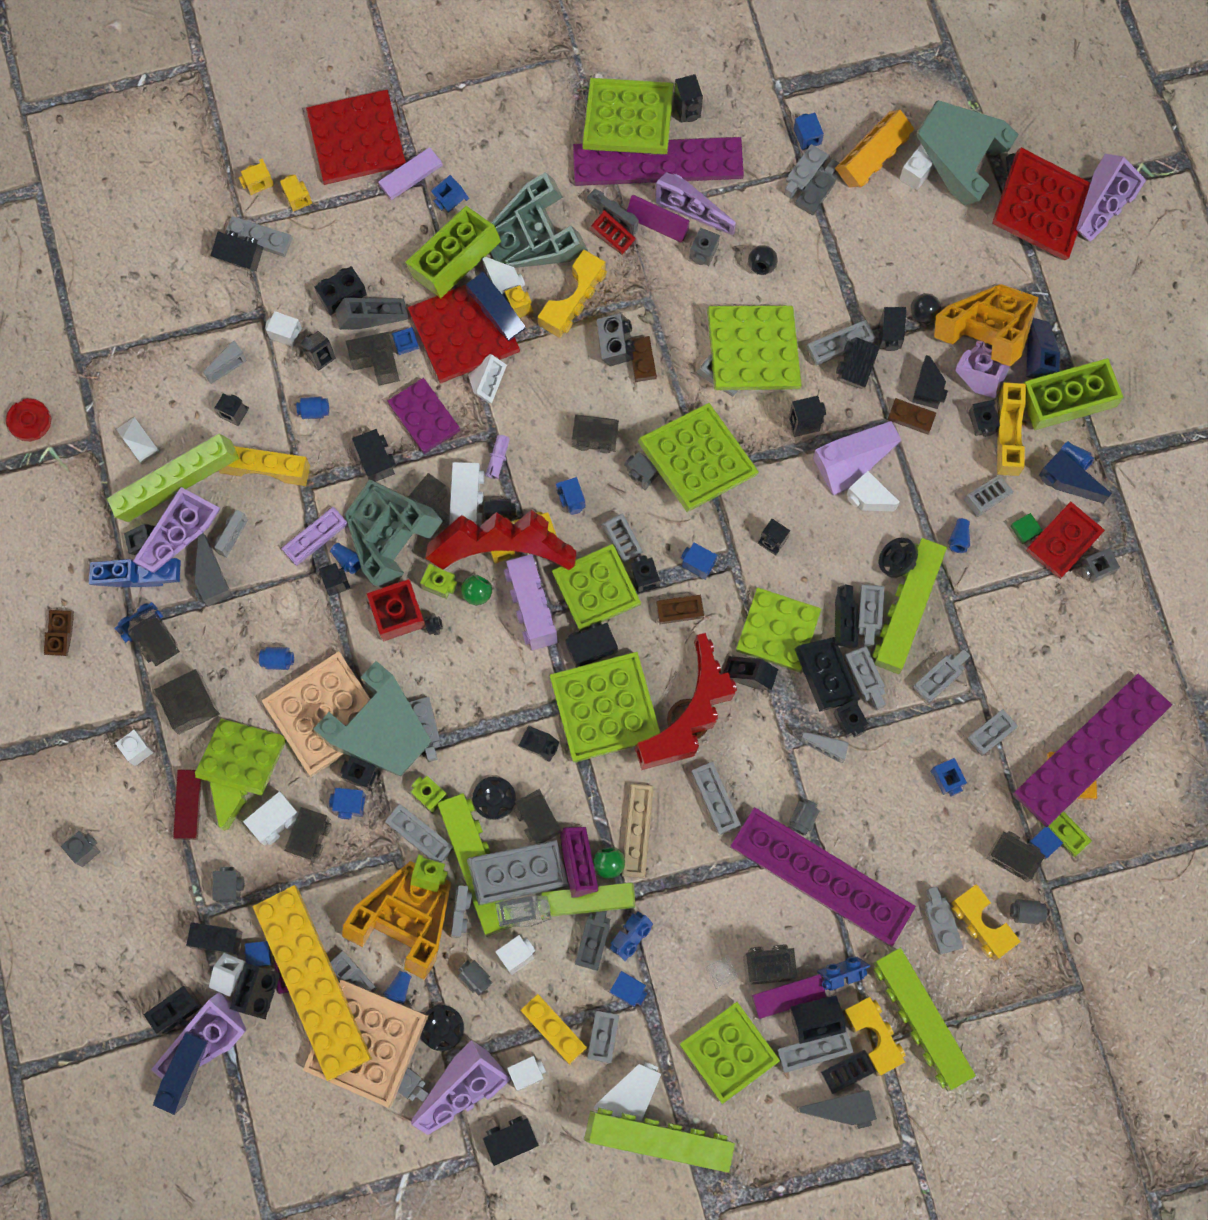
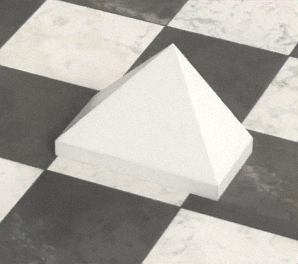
(487, 377)
(137, 440)

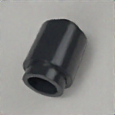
(501, 506)

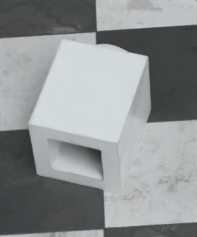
(283, 328)
(134, 748)
(226, 974)
(526, 1073)

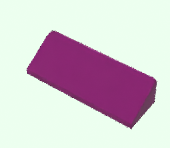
(659, 218)
(578, 861)
(785, 996)

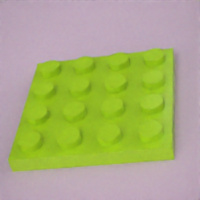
(628, 116)
(754, 348)
(698, 457)
(604, 706)

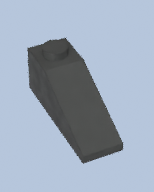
(369, 312)
(208, 575)
(848, 1109)

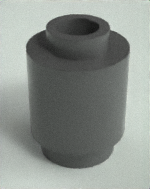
(804, 817)
(1028, 911)
(474, 977)

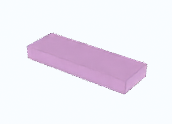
(410, 173)
(314, 536)

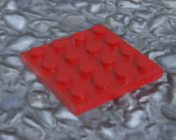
(355, 137)
(1042, 204)
(458, 334)

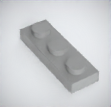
(272, 240)
(833, 344)
(715, 798)
(419, 834)
(814, 1052)

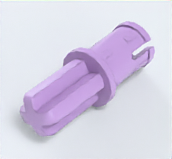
(497, 457)

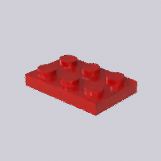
(1065, 540)

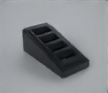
(867, 1063)

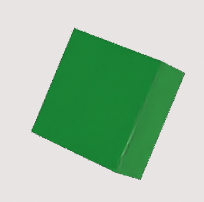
(1026, 528)

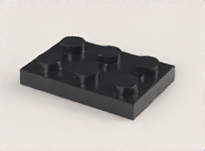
(826, 674)

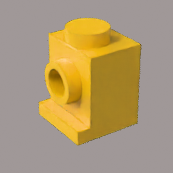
(256, 178)
(295, 192)
(519, 301)

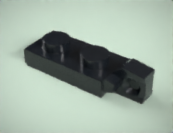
(846, 618)

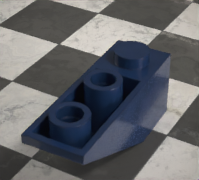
(1042, 350)

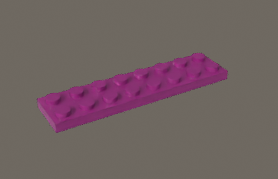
(688, 158)
(1092, 750)
(823, 877)

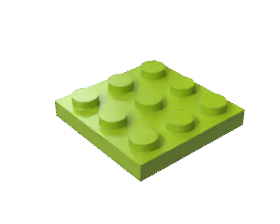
(596, 588)
(776, 628)
(240, 757)
(729, 1052)

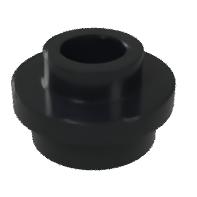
(433, 624)

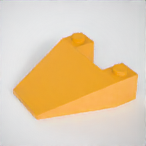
(992, 316)
(405, 914)

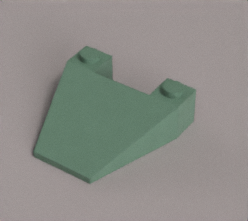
(957, 143)
(528, 232)
(382, 525)
(384, 729)

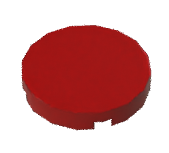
(28, 420)

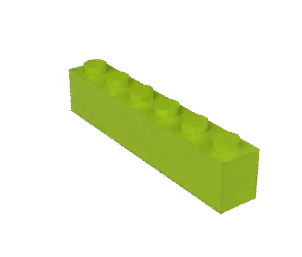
(168, 479)
(909, 607)
(467, 843)
(924, 1020)
(659, 1141)

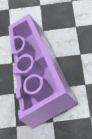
(531, 601)

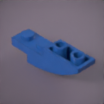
(128, 574)

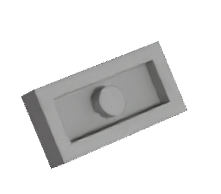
(234, 527)
(992, 732)
(603, 1037)

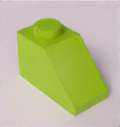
(227, 803)

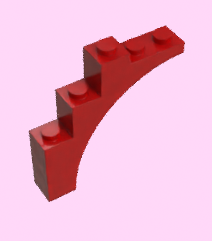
(527, 535)
(677, 740)

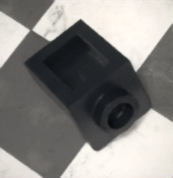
(137, 537)
(539, 743)

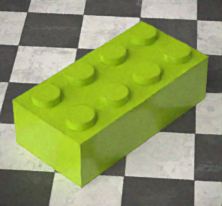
(453, 251)
(1072, 394)

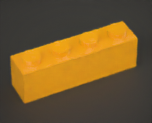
(875, 149)

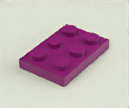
(423, 415)

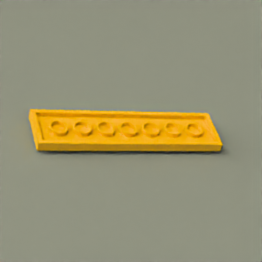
(312, 983)

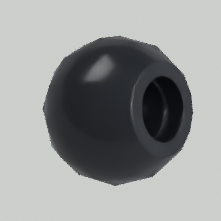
(762, 260)
(925, 308)

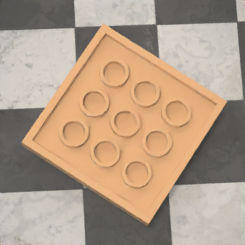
(305, 703)
(391, 1038)

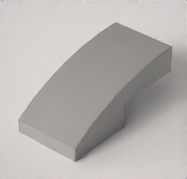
(350, 972)

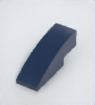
(495, 306)

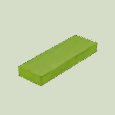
(1069, 833)

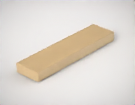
(637, 831)

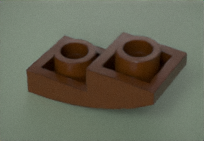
(59, 633)

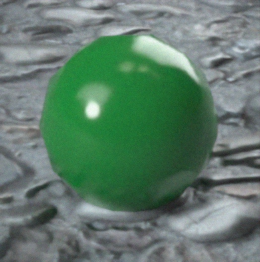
(476, 590)
(609, 862)

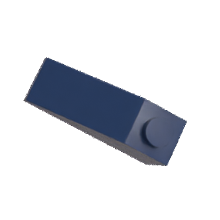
(1069, 477)
(180, 1074)

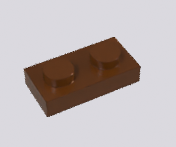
(643, 361)
(911, 416)
(680, 609)

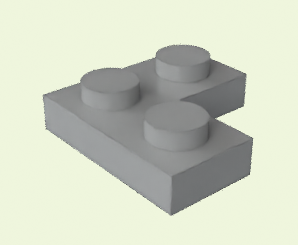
(462, 902)

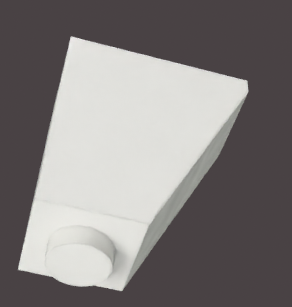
(632, 1092)

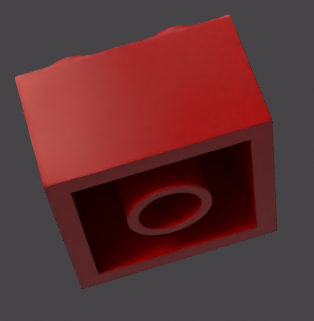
(396, 610)

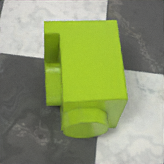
(442, 589)
(429, 801)
(426, 880)

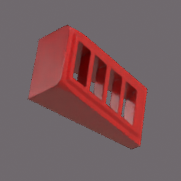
(600, 233)

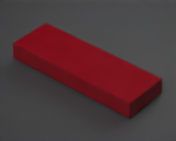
(187, 806)

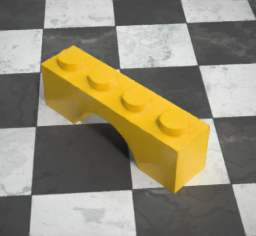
(558, 315)
(1010, 414)
(284, 467)

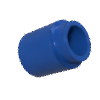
(313, 407)
(276, 658)

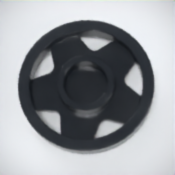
(899, 558)
(494, 798)
(442, 1028)

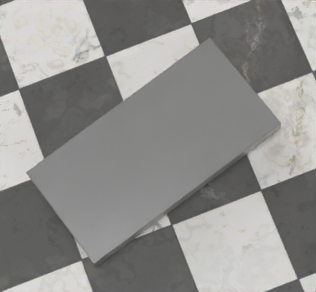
(517, 872)

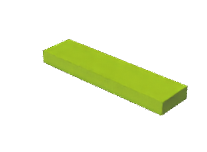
(607, 898)

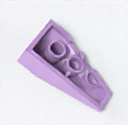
(1111, 188)
(683, 198)
(982, 372)
(852, 456)
(179, 526)
(214, 1023)
(464, 1082)

